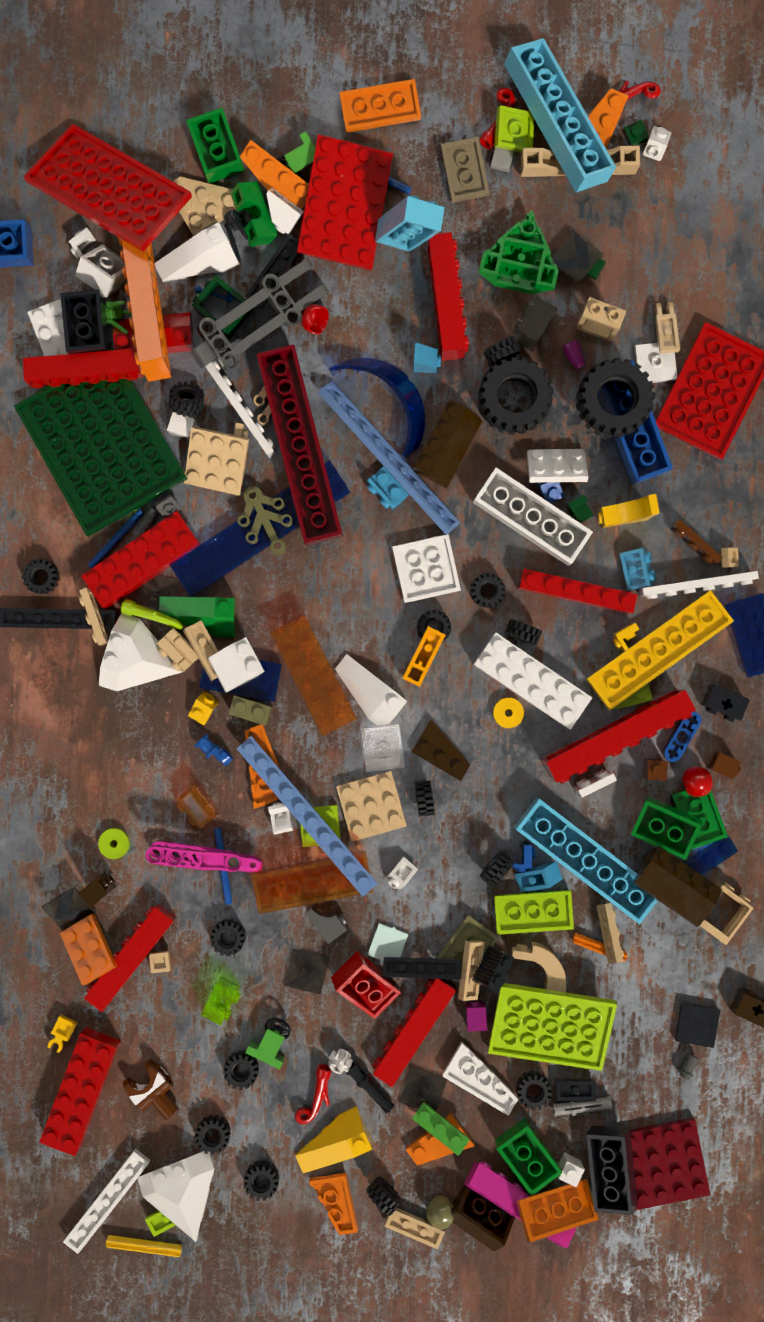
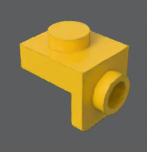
(203, 707)

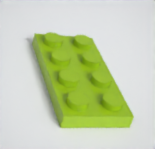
(533, 912)

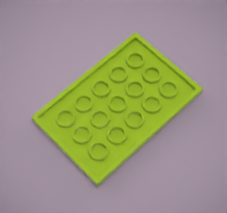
(552, 1026)

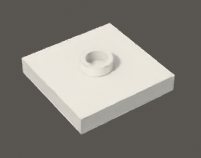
(658, 366)

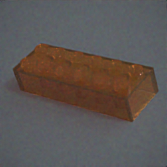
(313, 675)
(303, 884)

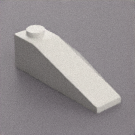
(200, 255)
(373, 696)

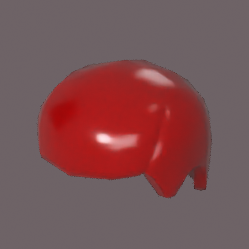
(315, 318)
(697, 781)

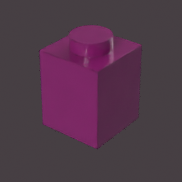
(476, 1016)

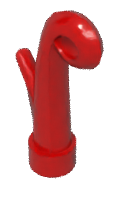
(641, 87)
(487, 139)
(323, 1075)

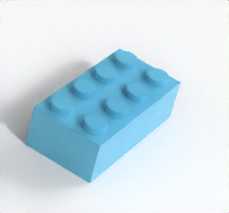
(409, 223)

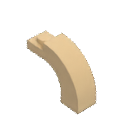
(554, 972)

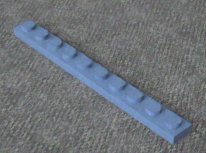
(389, 457)
(307, 816)

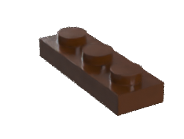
(695, 542)

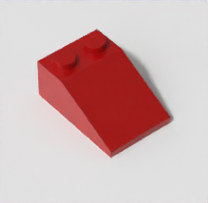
(364, 985)

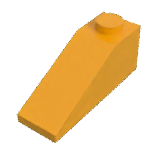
(423, 656)

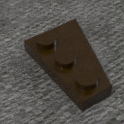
(440, 752)

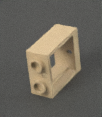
(599, 322)
(736, 921)

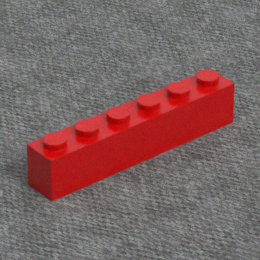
(81, 367)
(577, 591)
(130, 957)
(413, 1030)

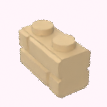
(178, 650)

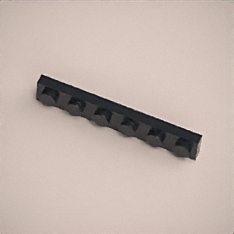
(52, 618)

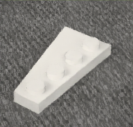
(475, 1077)

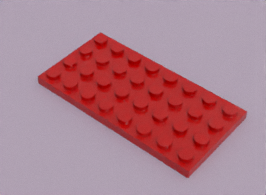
(108, 187)

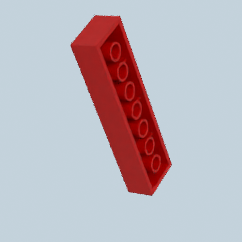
(618, 735)

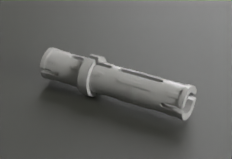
(574, 1107)

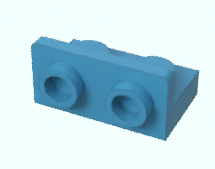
(387, 489)
(637, 568)

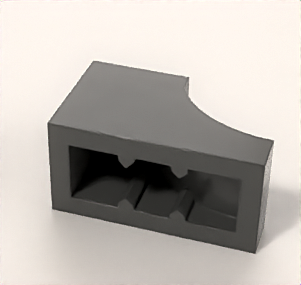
(328, 925)

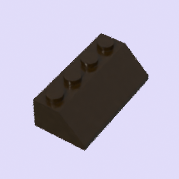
(447, 444)
(677, 886)

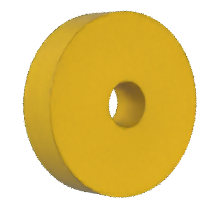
(508, 721)

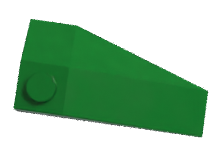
(215, 613)

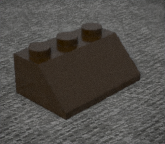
(481, 1218)

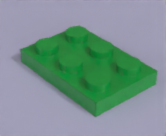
(705, 809)

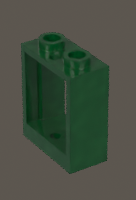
(209, 286)

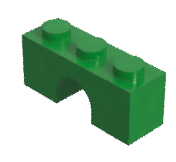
(250, 198)

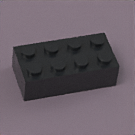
(612, 1170)

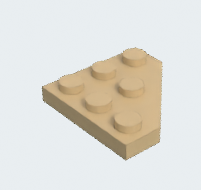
(206, 206)

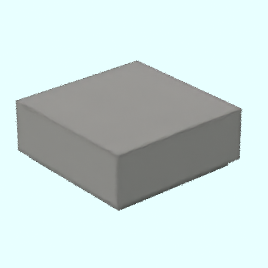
(502, 159)

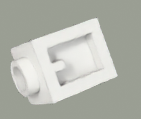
(401, 874)

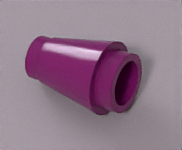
(574, 353)

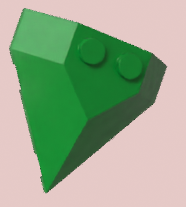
(521, 260)

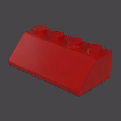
(177, 331)

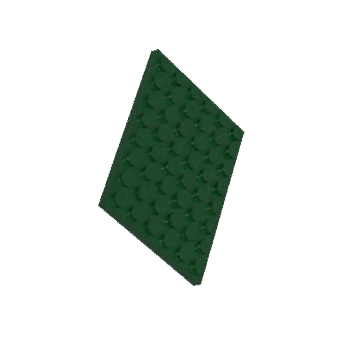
(100, 448)

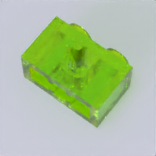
(213, 1009)

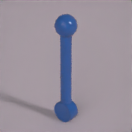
(228, 298)

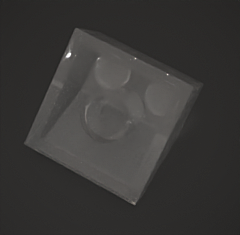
(382, 747)

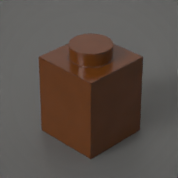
(724, 765)
(655, 769)

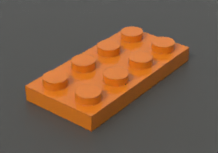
(380, 105)
(556, 1210)

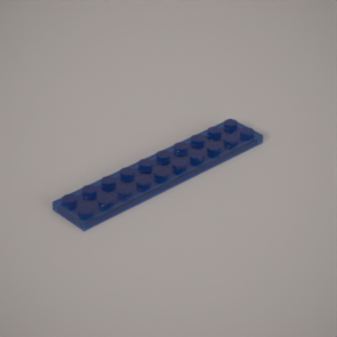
(231, 549)

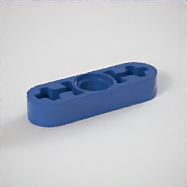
(679, 752)

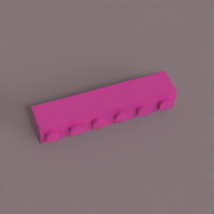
(505, 1194)

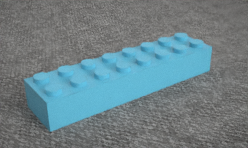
(559, 115)
(585, 859)

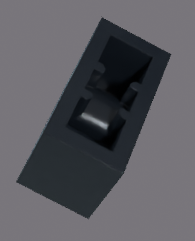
(736, 703)

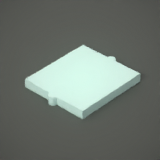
(387, 942)

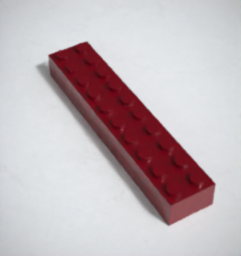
(299, 445)

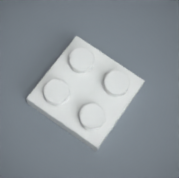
(599, 780)

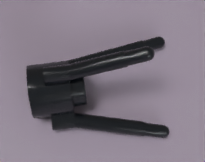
(235, 222)

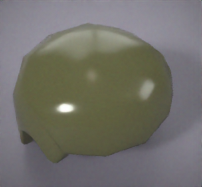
(439, 1212)

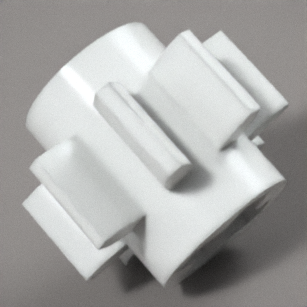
(340, 1061)

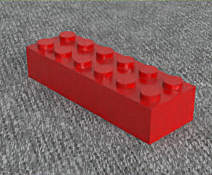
(446, 296)
(140, 560)
(80, 1091)

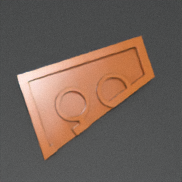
(607, 113)
(429, 1148)
(337, 1199)

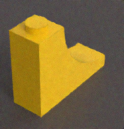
(628, 512)

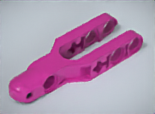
(208, 857)

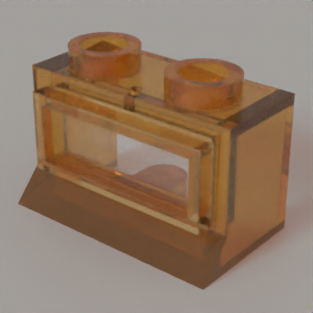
(196, 807)

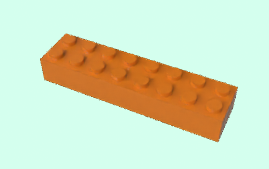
(146, 312)

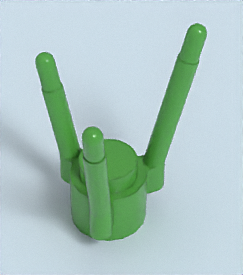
(114, 313)

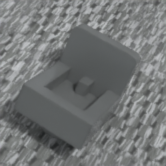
(167, 505)

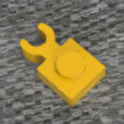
(62, 1031)

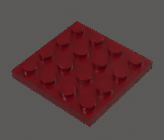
(668, 1163)

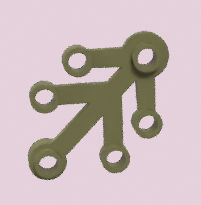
(264, 517)

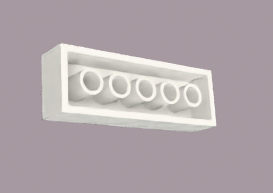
(532, 517)
(532, 681)

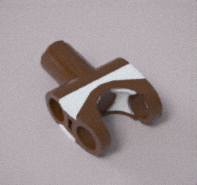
(153, 1092)

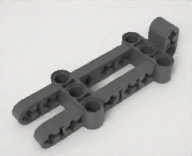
(206, 352)

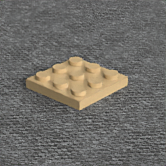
(216, 460)
(371, 806)

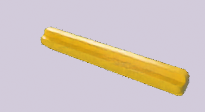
(144, 1246)

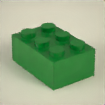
(215, 145)
(666, 827)
(528, 1156)

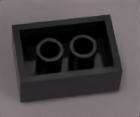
(84, 321)

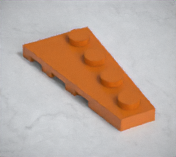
(261, 791)

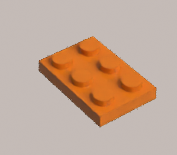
(88, 949)

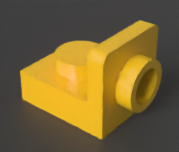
(627, 633)

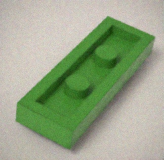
(441, 1128)

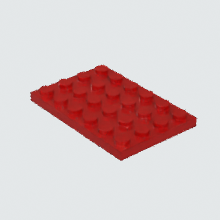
(344, 202)
(712, 391)

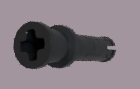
(364, 1081)

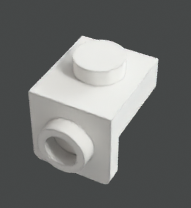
(657, 143)
(80, 241)
(280, 818)

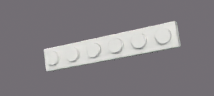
(245, 413)
(707, 584)
(106, 1201)

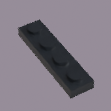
(278, 265)
(422, 968)

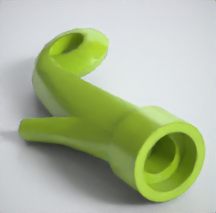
(130, 608)

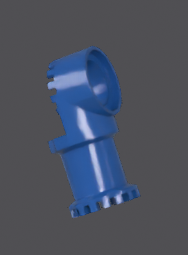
(210, 749)

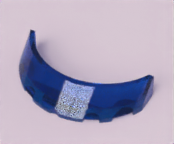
(403, 388)

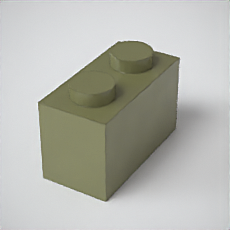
(250, 710)

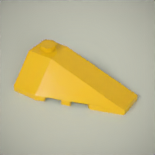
(339, 1141)

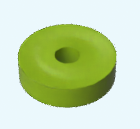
(106, 847)

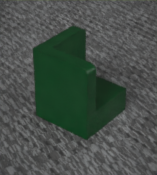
(579, 509)

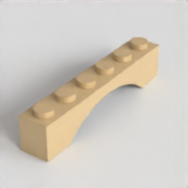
(542, 162)

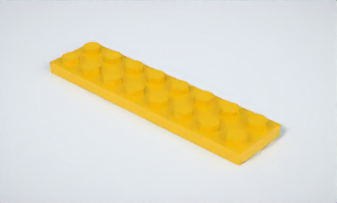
(659, 650)

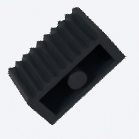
(493, 969)

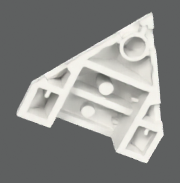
(132, 656)
(181, 1191)

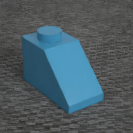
(426, 359)
(539, 877)

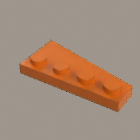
(275, 174)

